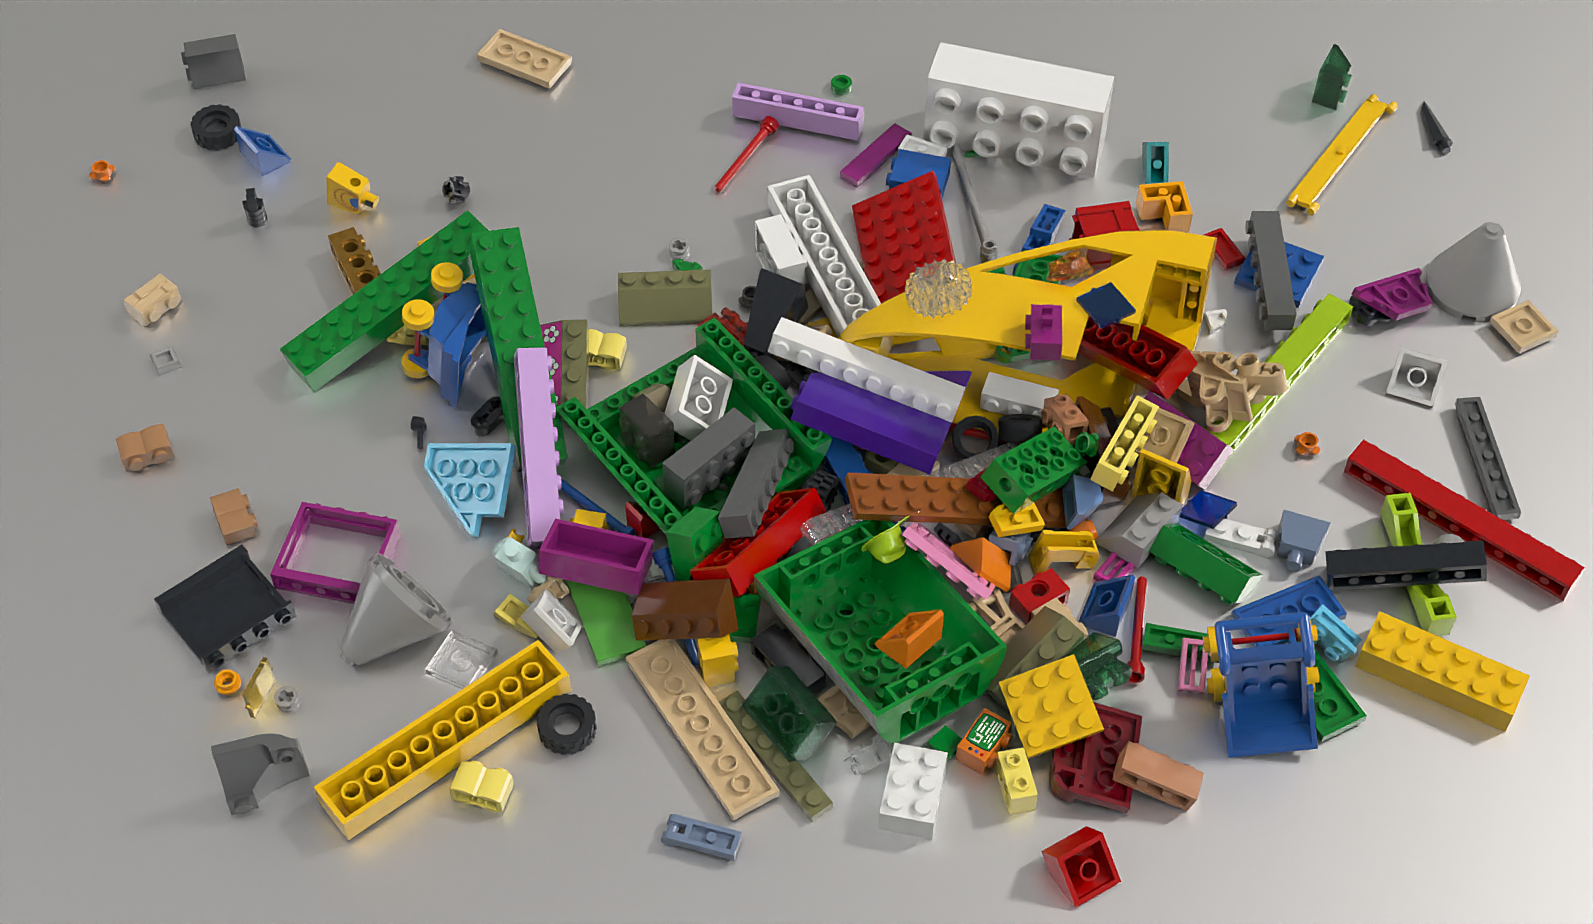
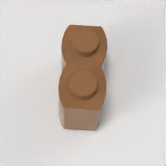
(144, 447)
(233, 516)

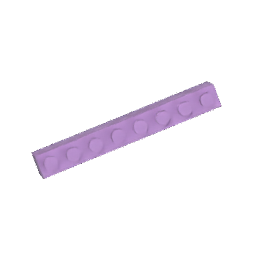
(537, 442)

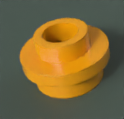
(224, 677)

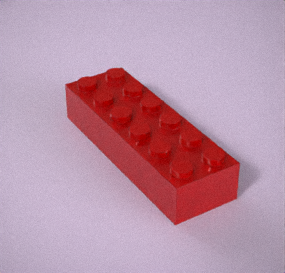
(1150, 361)
(778, 532)

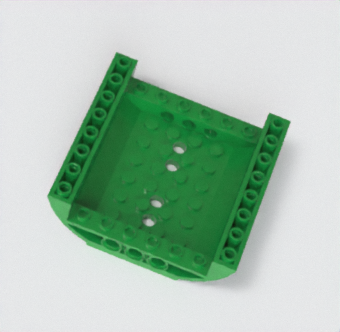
(751, 393)

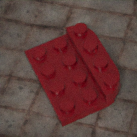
(1087, 766)

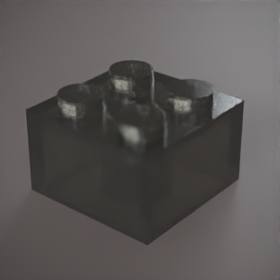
(646, 430)

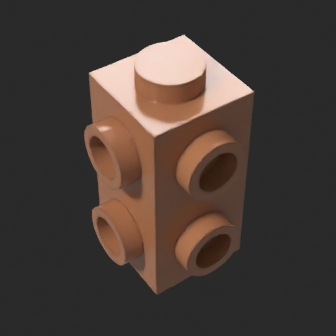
(1065, 416)

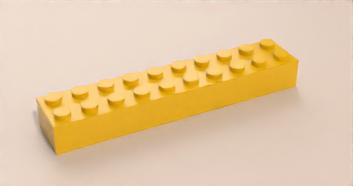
(441, 739)

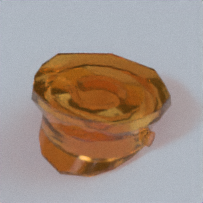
(1070, 266)

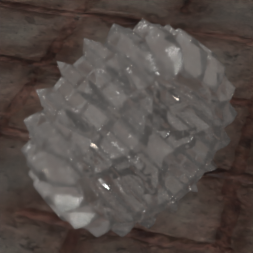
(938, 288)

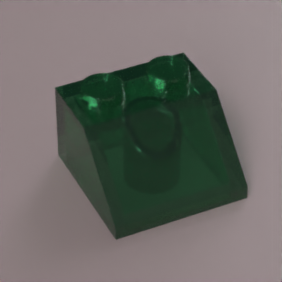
(1333, 79)

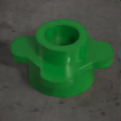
(1087, 444)

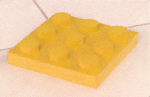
(1051, 706)

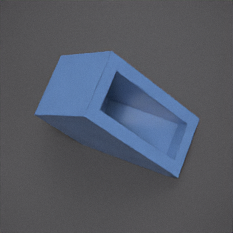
(1080, 499)

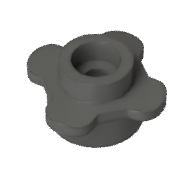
(747, 296)

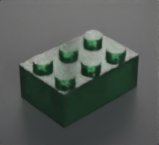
(789, 713)

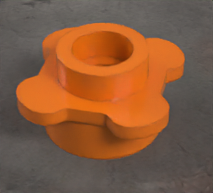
(101, 170)
(1307, 443)

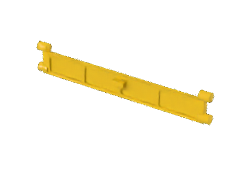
(1338, 153)

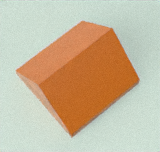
(986, 561)
(912, 636)

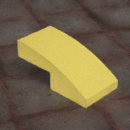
(510, 612)

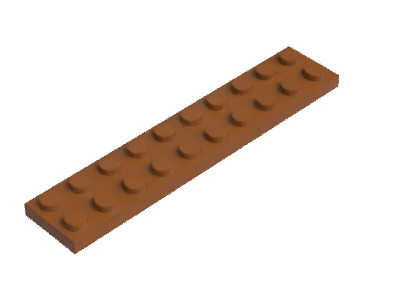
(933, 500)

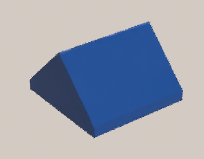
(261, 150)
(1108, 604)

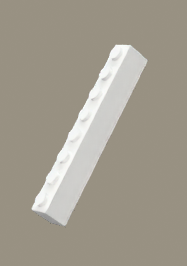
(866, 369)

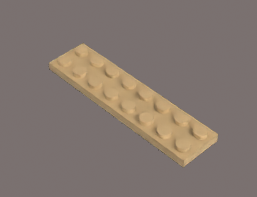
(702, 727)

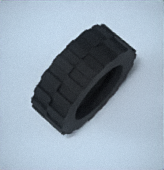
(212, 115)
(564, 705)

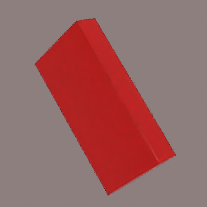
(1226, 251)

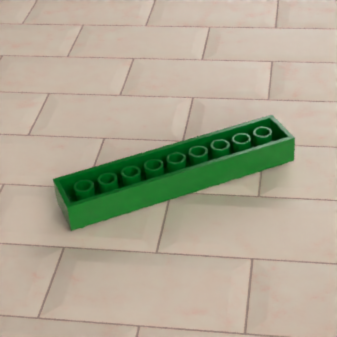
(377, 308)
(508, 319)

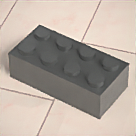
(708, 459)

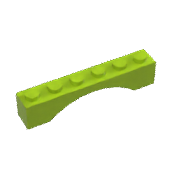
(1429, 601)

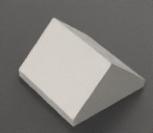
(1417, 376)
(552, 622)

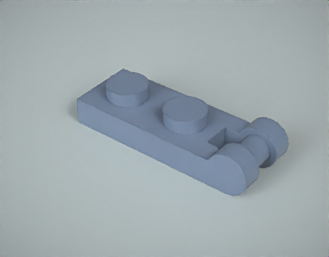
(702, 837)

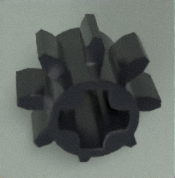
(456, 189)

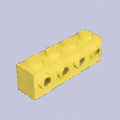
(1124, 443)

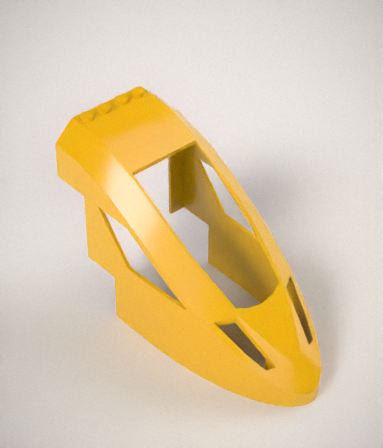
(1155, 270)

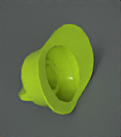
(888, 544)

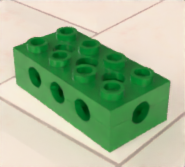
(1033, 469)

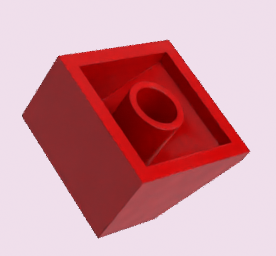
(1082, 865)

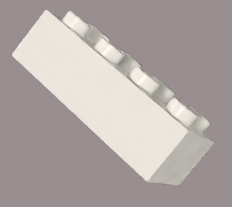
(1017, 109)

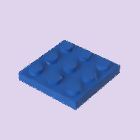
(1302, 268)

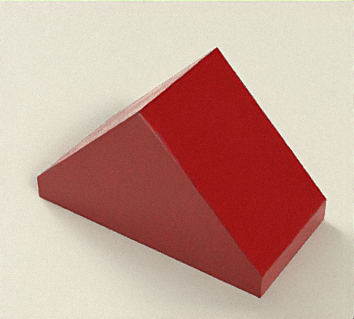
(640, 520)

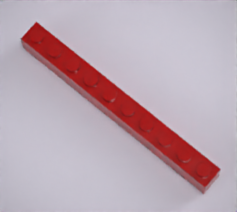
(1465, 519)

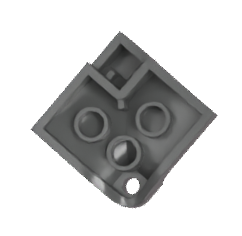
(257, 767)

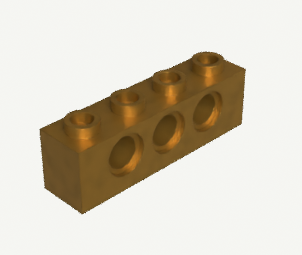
(353, 259)

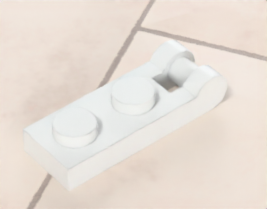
(1243, 537)

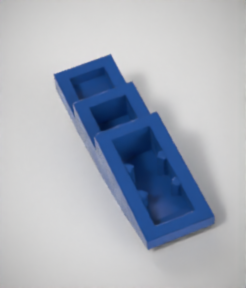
(1044, 228)

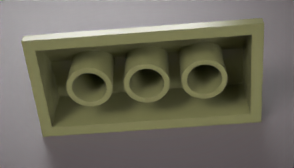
(664, 297)
(1040, 642)

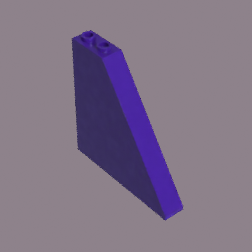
(874, 420)

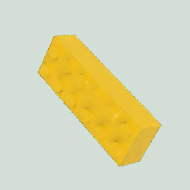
(1442, 671)

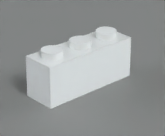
(1014, 396)

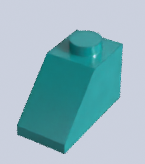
(1155, 162)

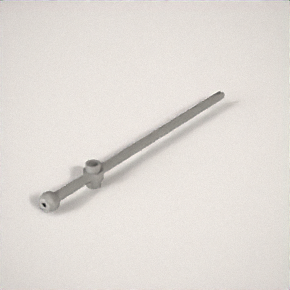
(988, 247)

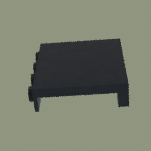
(224, 609)

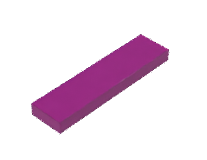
(874, 155)

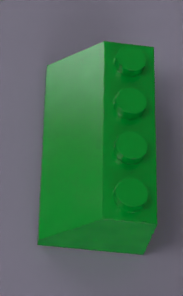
(1205, 563)

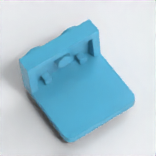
(1334, 635)

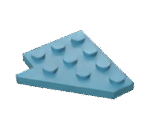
(472, 478)

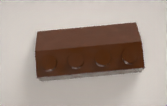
(1099, 425)
(684, 610)

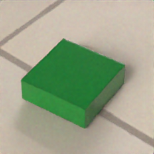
(945, 741)

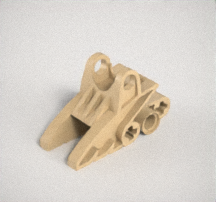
(1226, 395)

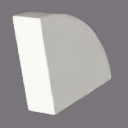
(1215, 320)

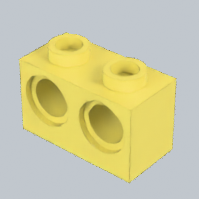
(1016, 781)

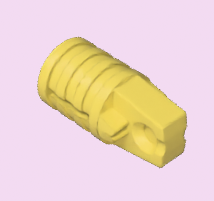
(407, 337)

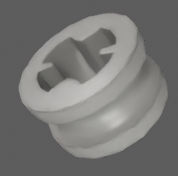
(680, 243)
(291, 693)

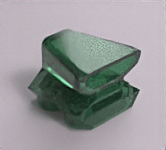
(1099, 664)

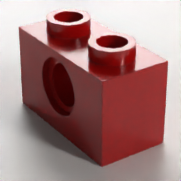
(1046, 584)

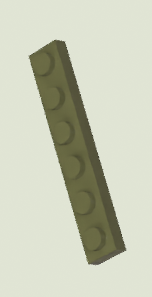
(789, 775)

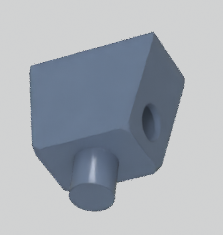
(1300, 539)

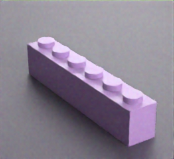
(798, 111)

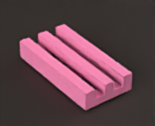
(1191, 688)

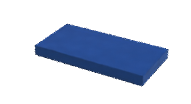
(1298, 598)

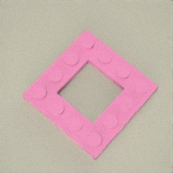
(940, 553)

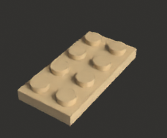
(524, 58)

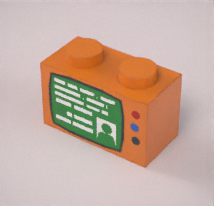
(983, 741)

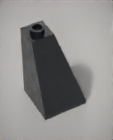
(773, 299)

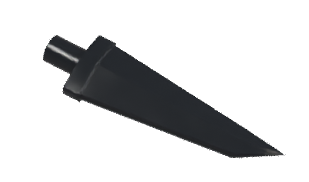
(1436, 131)

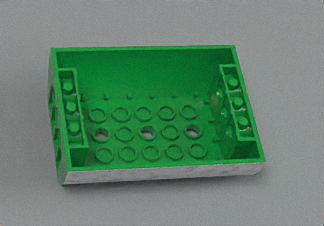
(839, 576)

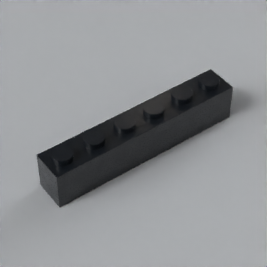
(1406, 565)

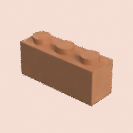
(1158, 776)

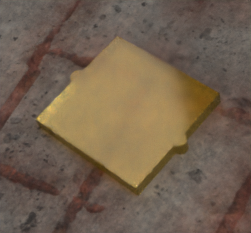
(258, 687)

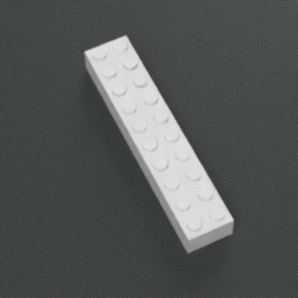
(831, 263)

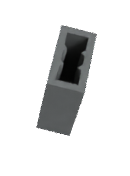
(213, 61)

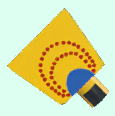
(349, 190)

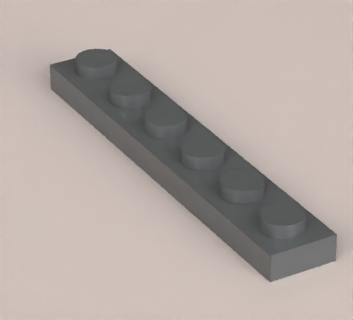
(1487, 458)

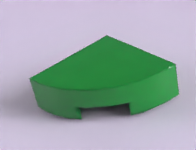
(681, 265)

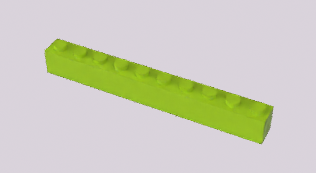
(1295, 355)

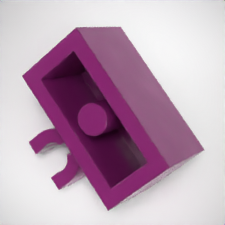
(1045, 332)

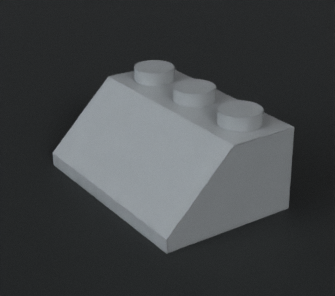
(1139, 525)

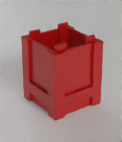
(1102, 220)

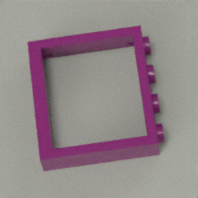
(323, 586)

